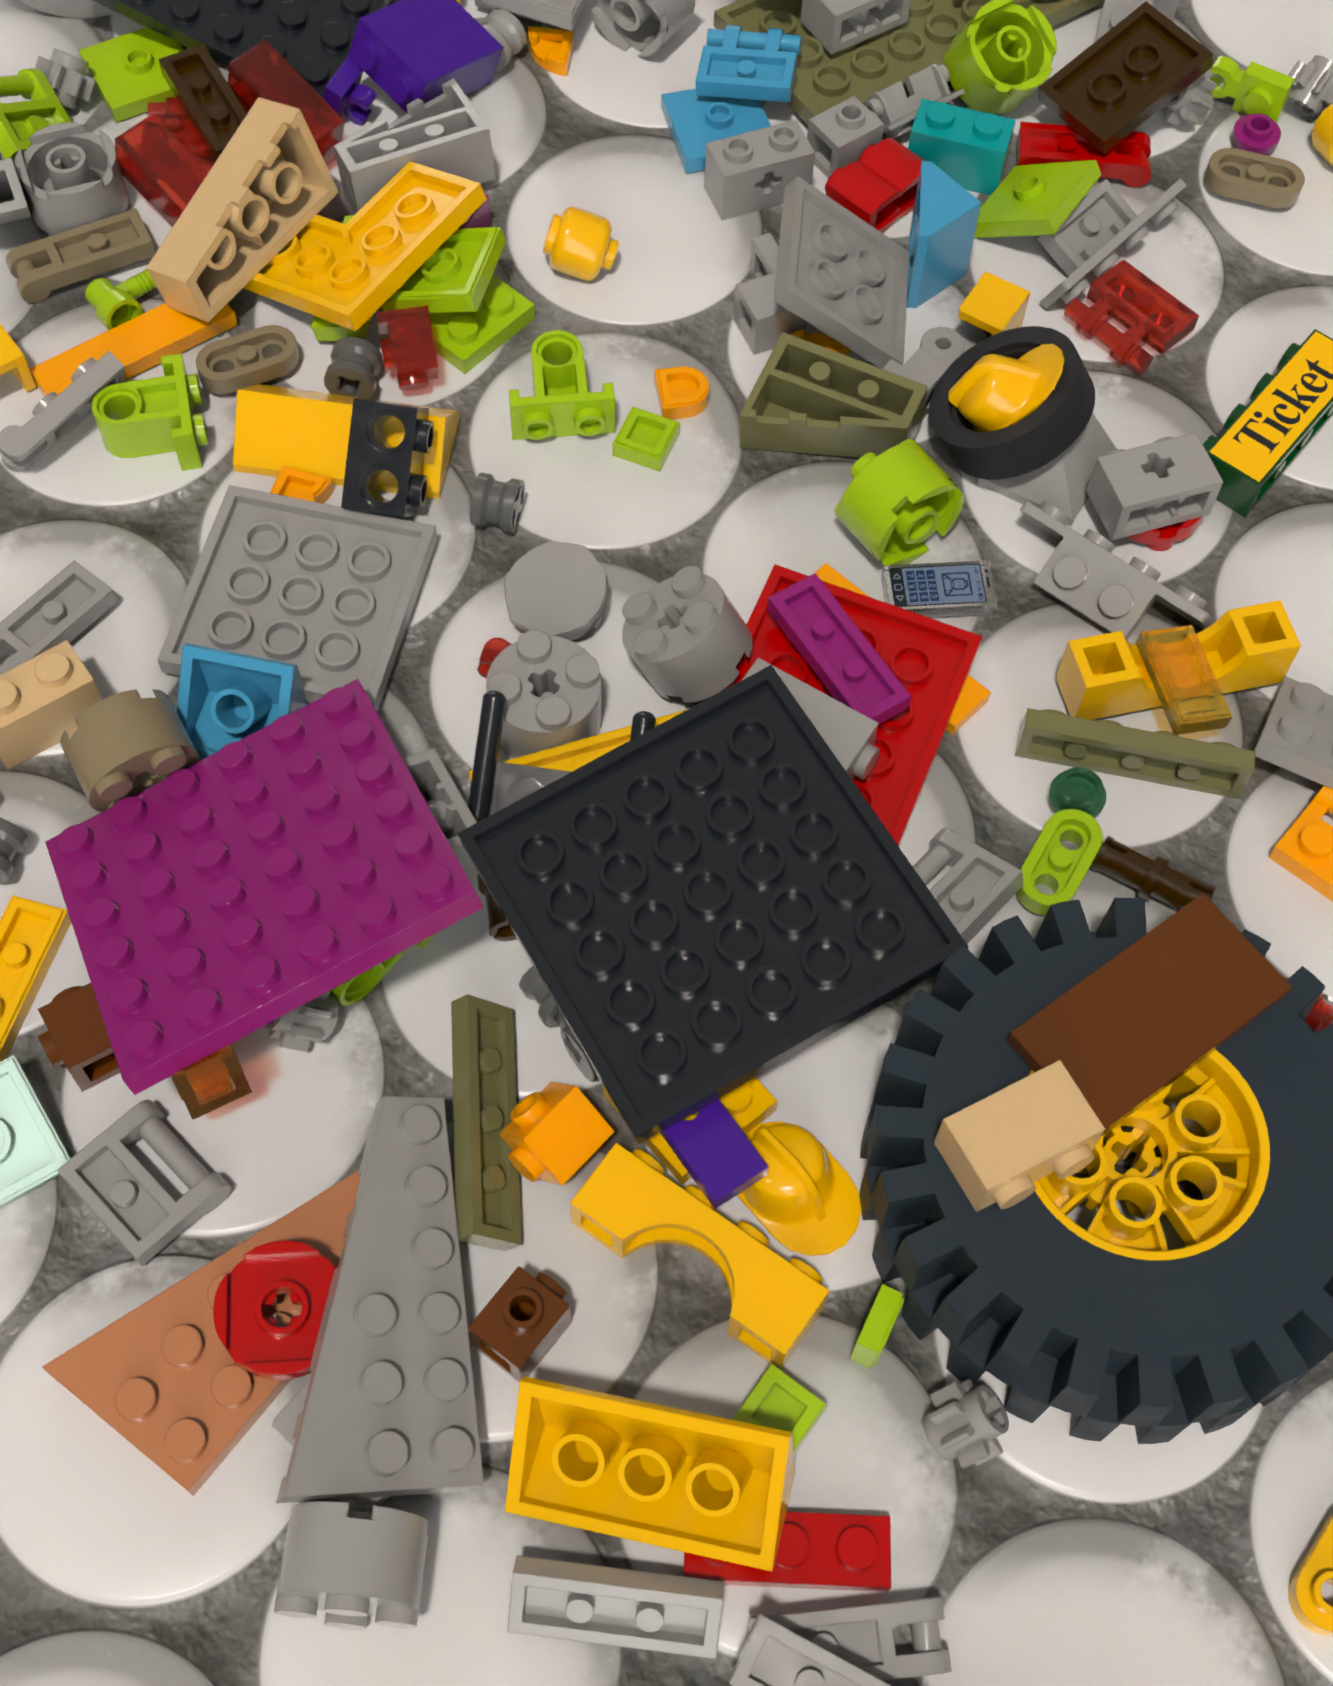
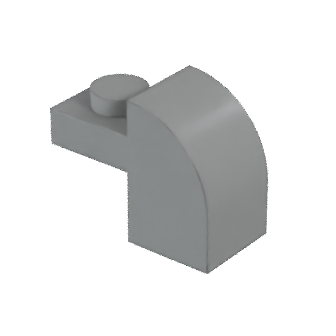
(755, 311)

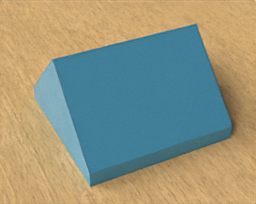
(939, 234)
(232, 695)

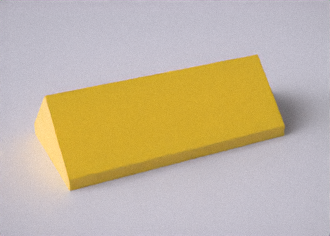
(313, 431)
(650, 1473)

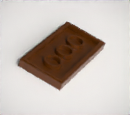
(1153, 1011)

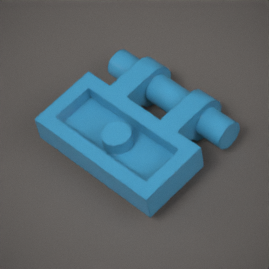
(748, 64)

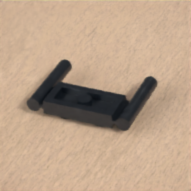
(501, 783)

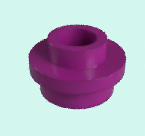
(1256, 134)

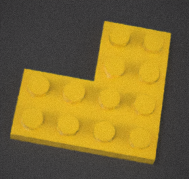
(358, 265)

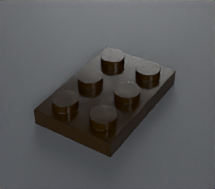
(1125, 77)

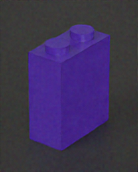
(421, 46)

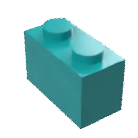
(963, 143)

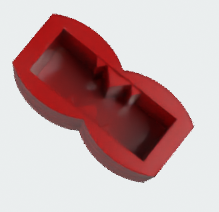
(878, 184)

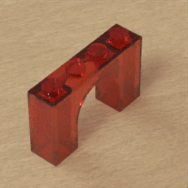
(171, 173)

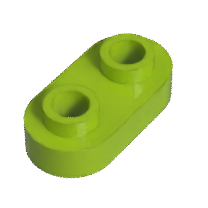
(1056, 865)

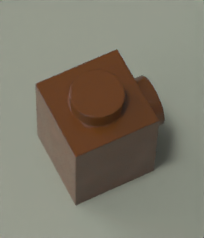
(78, 1037)
(521, 1322)

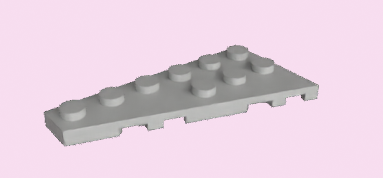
(392, 1353)

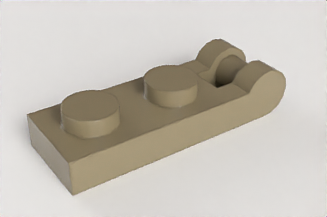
(79, 254)

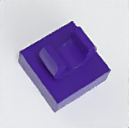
(347, 94)

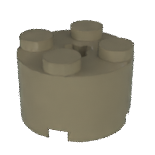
(127, 746)

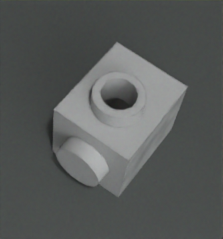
(843, 134)

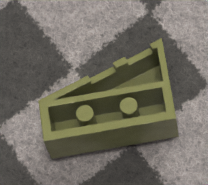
(828, 404)

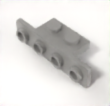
(1094, 231)
(1101, 584)

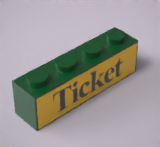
(1276, 425)

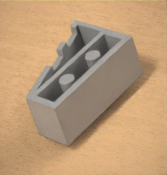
(436, 134)

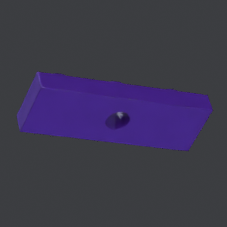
(716, 1153)

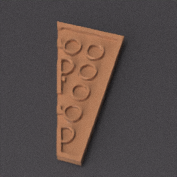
(166, 1373)

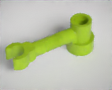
(118, 303)

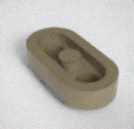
(1254, 178)
(247, 359)

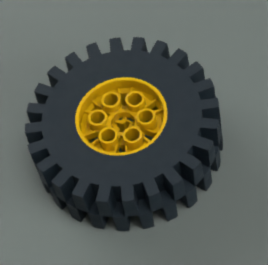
(1108, 1313)

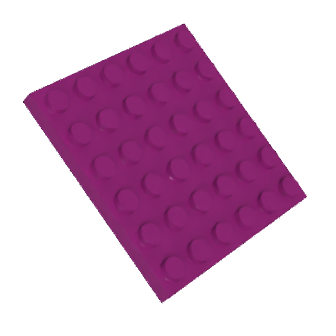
(254, 884)

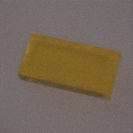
(1183, 680)

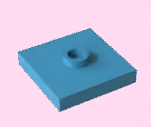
(706, 119)

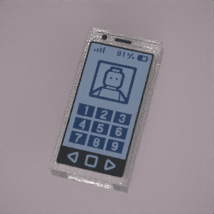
(941, 588)

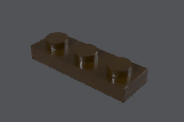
(204, 96)

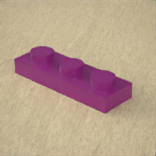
(837, 650)

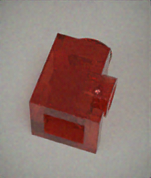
(410, 346)

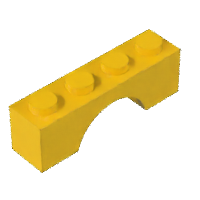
(1244, 649)
(635, 1206)

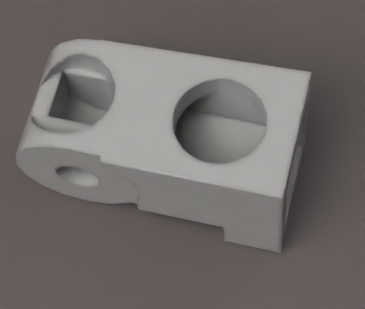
(928, 364)

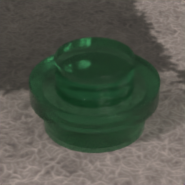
(1079, 790)

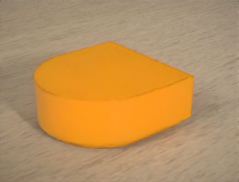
(681, 391)

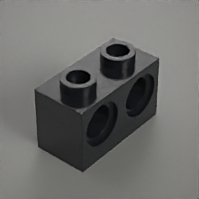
(371, 455)

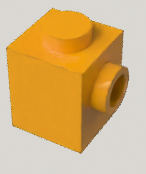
(554, 1133)

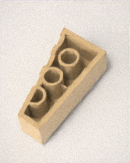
(244, 211)

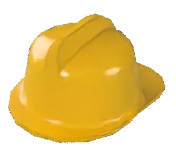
(1007, 389)
(807, 1194)

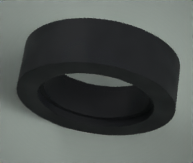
(1029, 441)

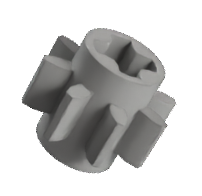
(67, 77)
(1312, 85)
(1190, 103)
(306, 1023)
(966, 1423)

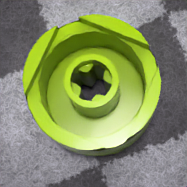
(1001, 56)
(898, 503)

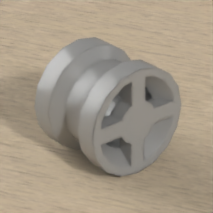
(507, 32)

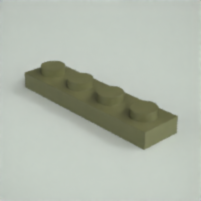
(1135, 753)
(482, 1104)

